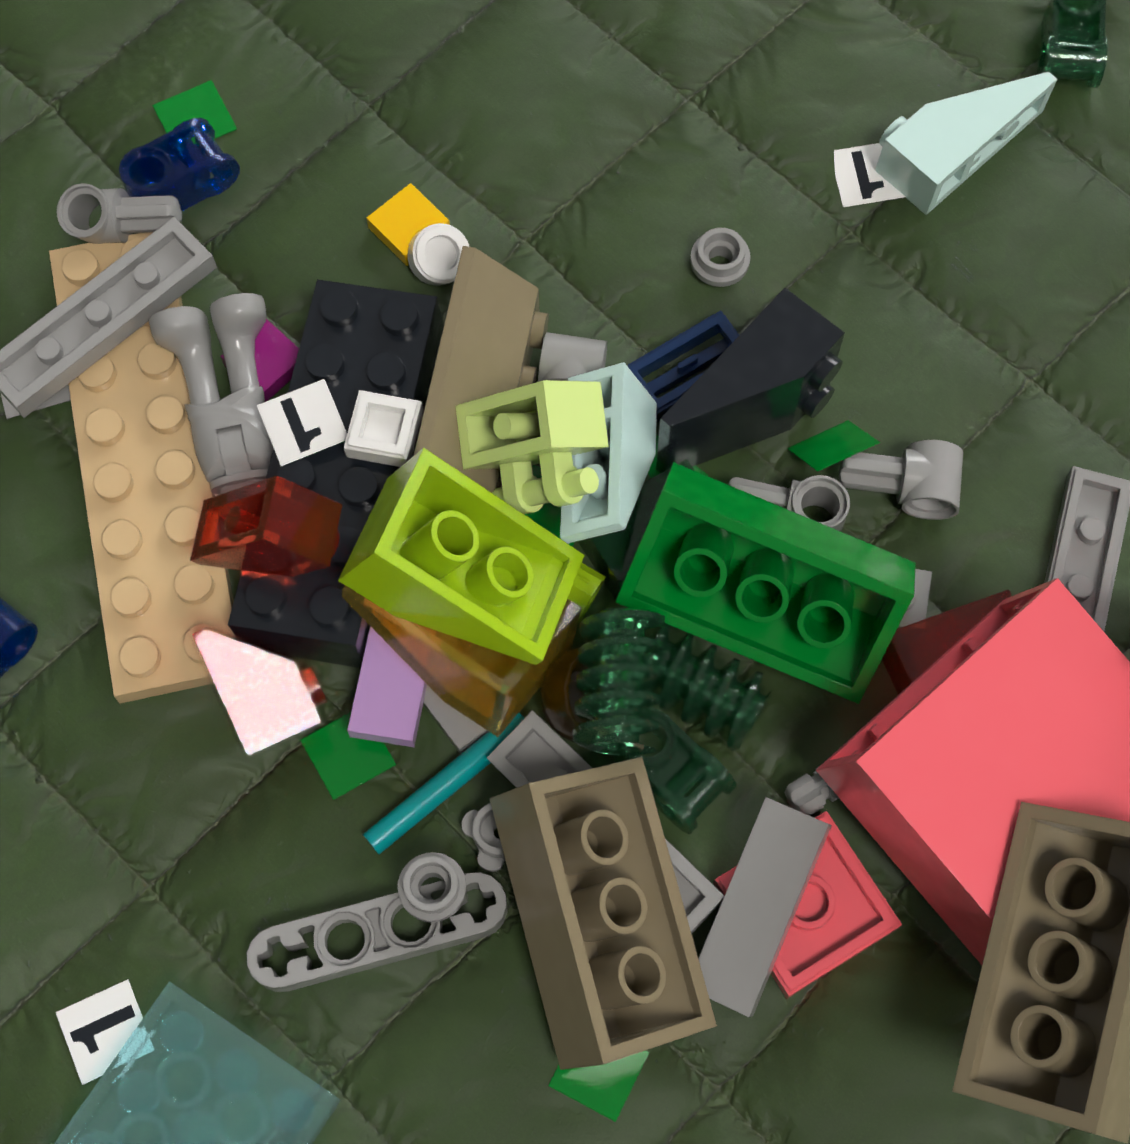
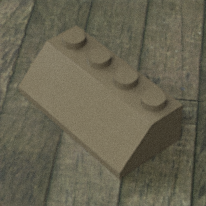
(481, 352)
(602, 914)
(1056, 977)

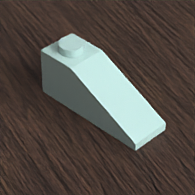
(956, 136)
(622, 465)

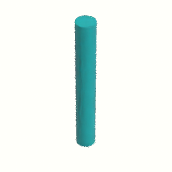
(435, 790)

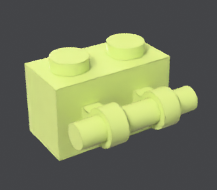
(535, 426)

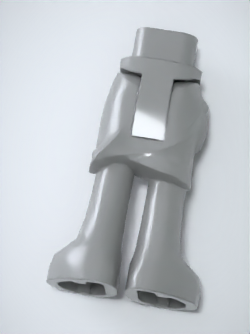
(228, 431)

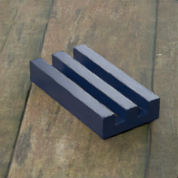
(676, 347)

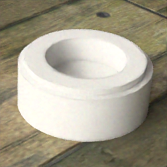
(436, 253)

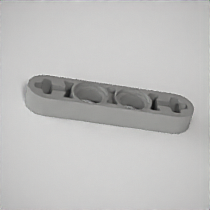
(380, 943)

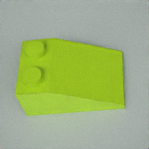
(462, 561)

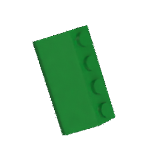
(768, 583)

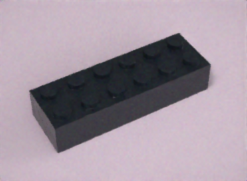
(355, 342)

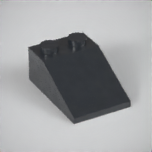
(755, 386)

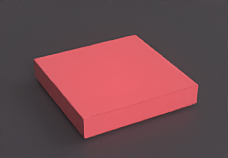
(835, 918)

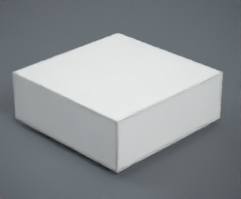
(383, 428)

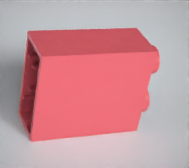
(1005, 717)

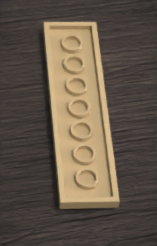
(142, 500)

